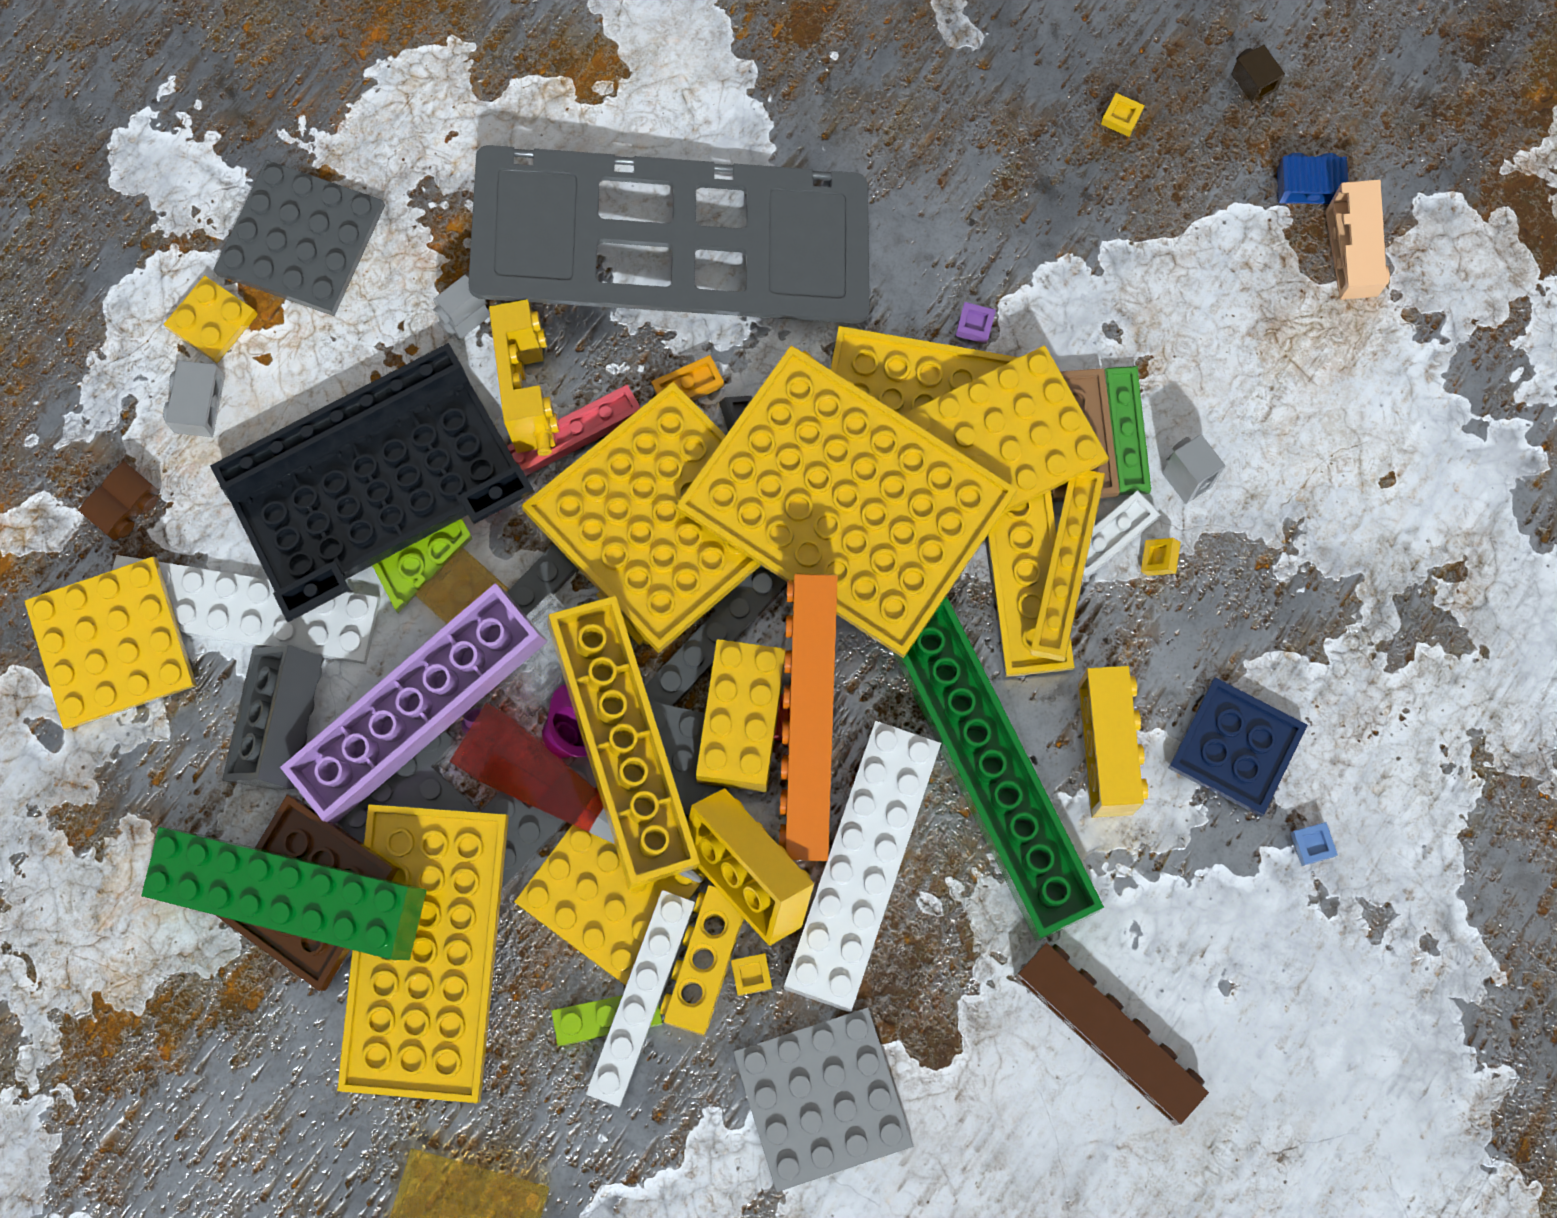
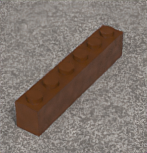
(1112, 1034)

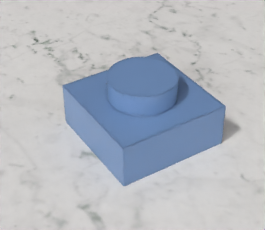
(1314, 844)

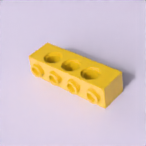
(697, 1016)

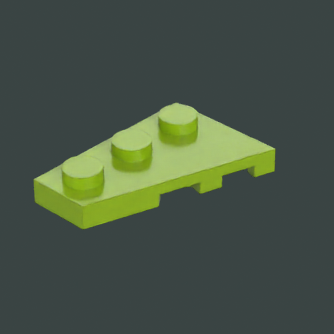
(413, 566)

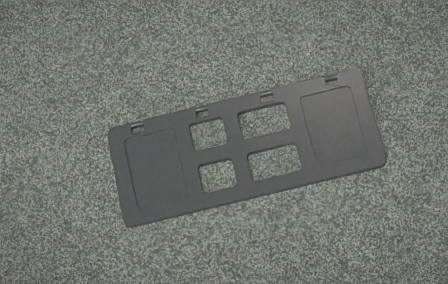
(542, 230)

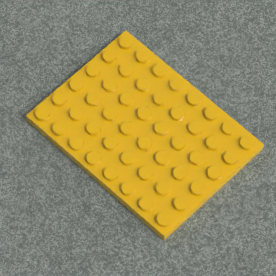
(849, 490)

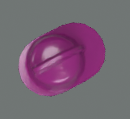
(561, 728)

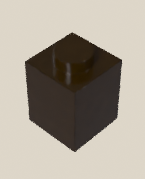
(1257, 73)

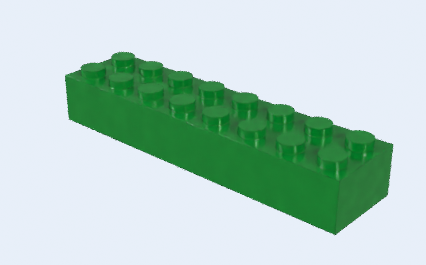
(284, 893)

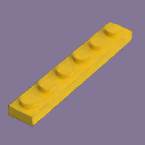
(1067, 566)

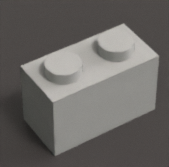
(194, 398)
(1193, 468)

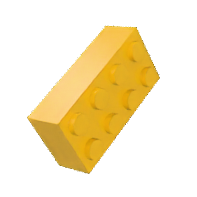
(741, 716)
(1111, 741)
(749, 867)

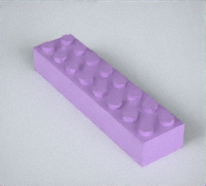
(413, 704)

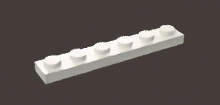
(640, 999)

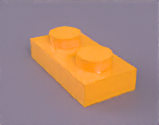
(693, 379)

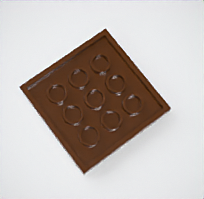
(302, 834)

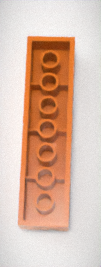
(811, 716)

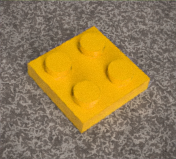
(210, 319)

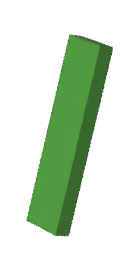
(1128, 429)

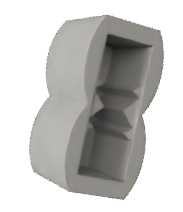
(459, 309)

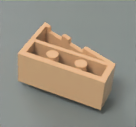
(1358, 239)

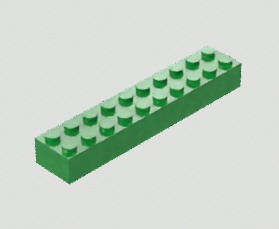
(997, 778)

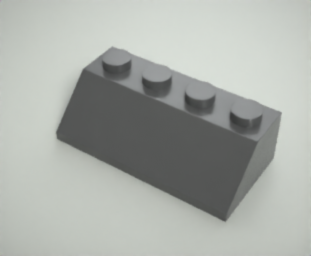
(272, 715)

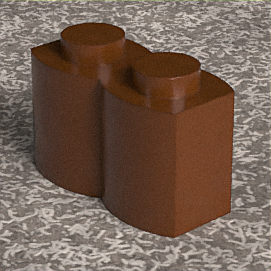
(120, 501)

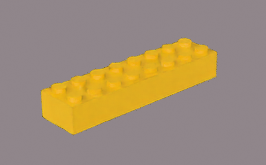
(622, 742)

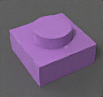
(975, 322)

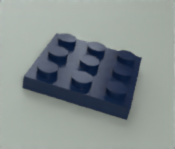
(1238, 746)

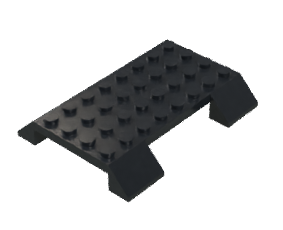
(369, 479)

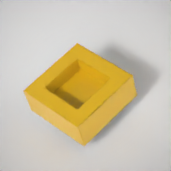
(1122, 114)
(1160, 556)
(751, 974)

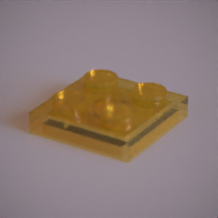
(456, 585)

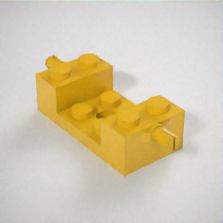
(526, 411)

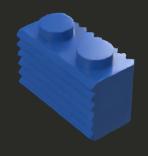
(1310, 178)

